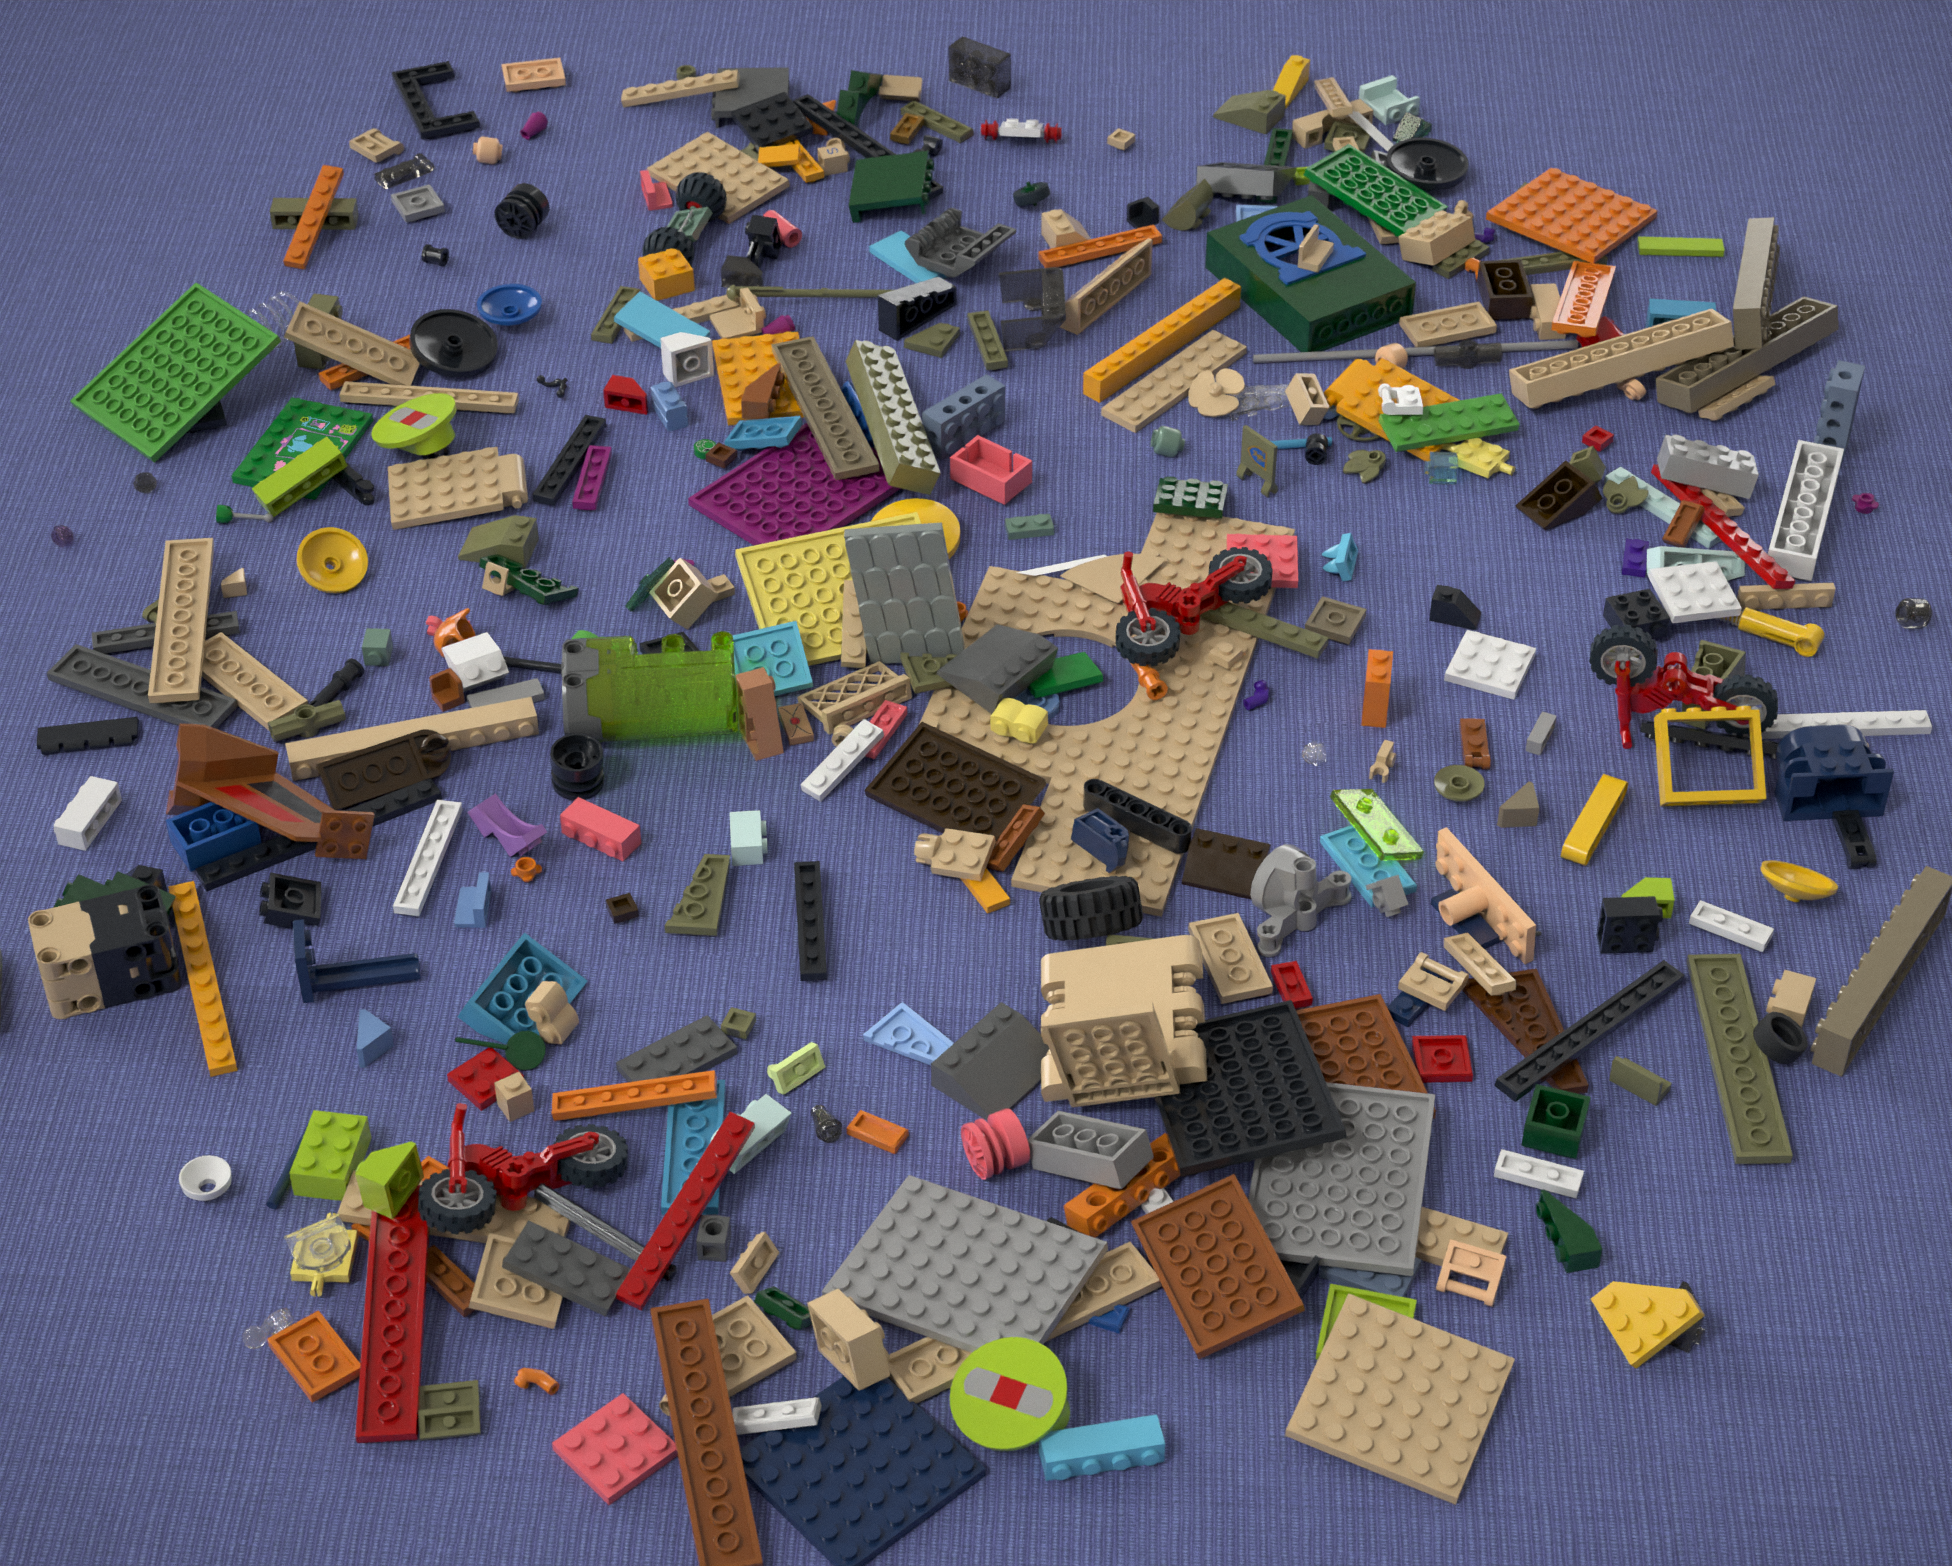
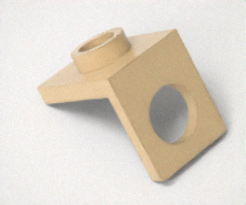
(496, 585)

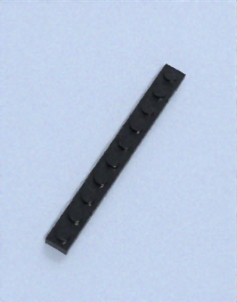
(848, 133)
(283, 848)
(1588, 1031)

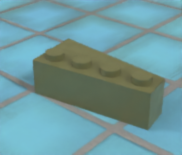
(1719, 662)

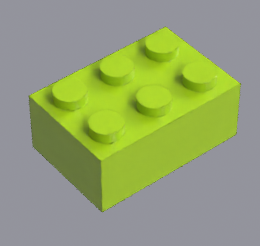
(329, 1154)

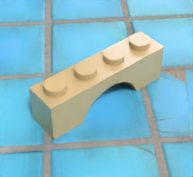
(1310, 128)

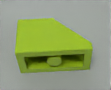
(1657, 887)

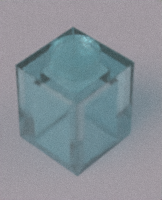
(1442, 468)

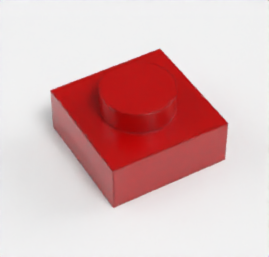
(1597, 438)

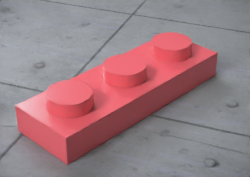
(888, 719)

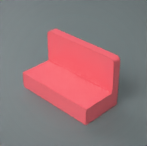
(655, 194)

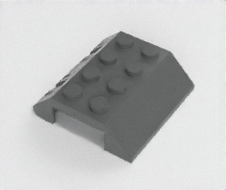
(952, 248)

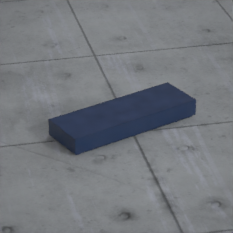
(1474, 925)

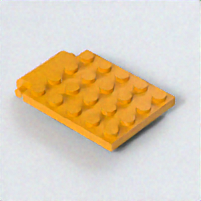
(1358, 397)

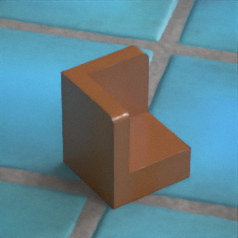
(446, 689)

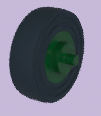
(1031, 193)

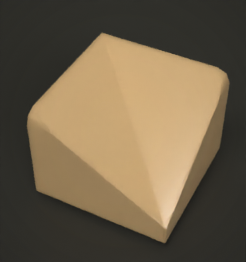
(234, 584)

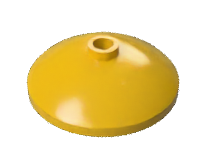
(333, 548)
(1797, 881)

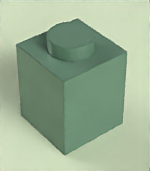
(377, 647)

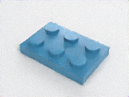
(763, 433)

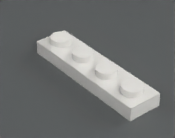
(842, 760)

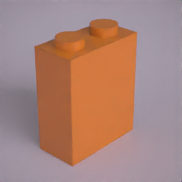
(1377, 688)

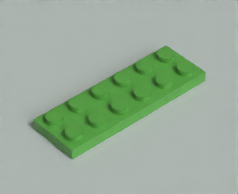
(1450, 422)

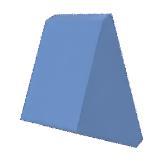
(373, 1038)

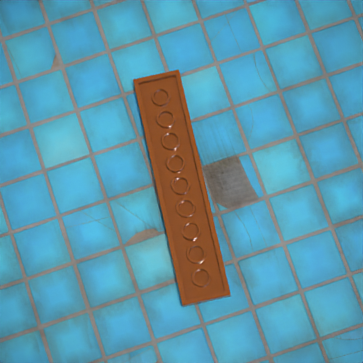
(705, 1435)

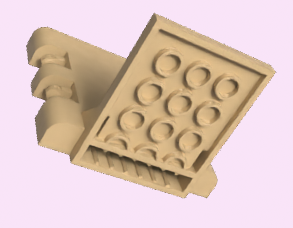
(1122, 1021)

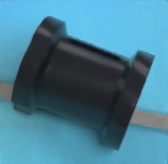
(435, 255)

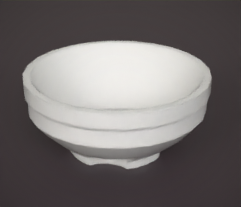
(204, 1171)

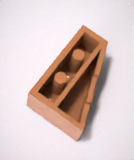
(758, 713)

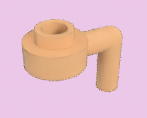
(1632, 388)

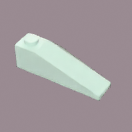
(1662, 556)

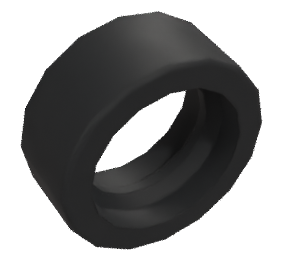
(1774, 1047)

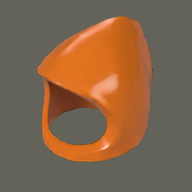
(453, 630)

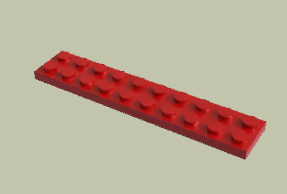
(393, 1326)

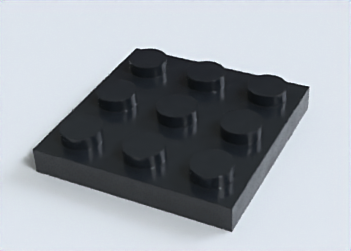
(772, 121)

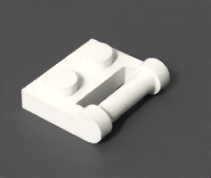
(1407, 398)

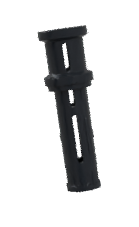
(340, 682)

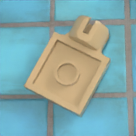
(955, 853)

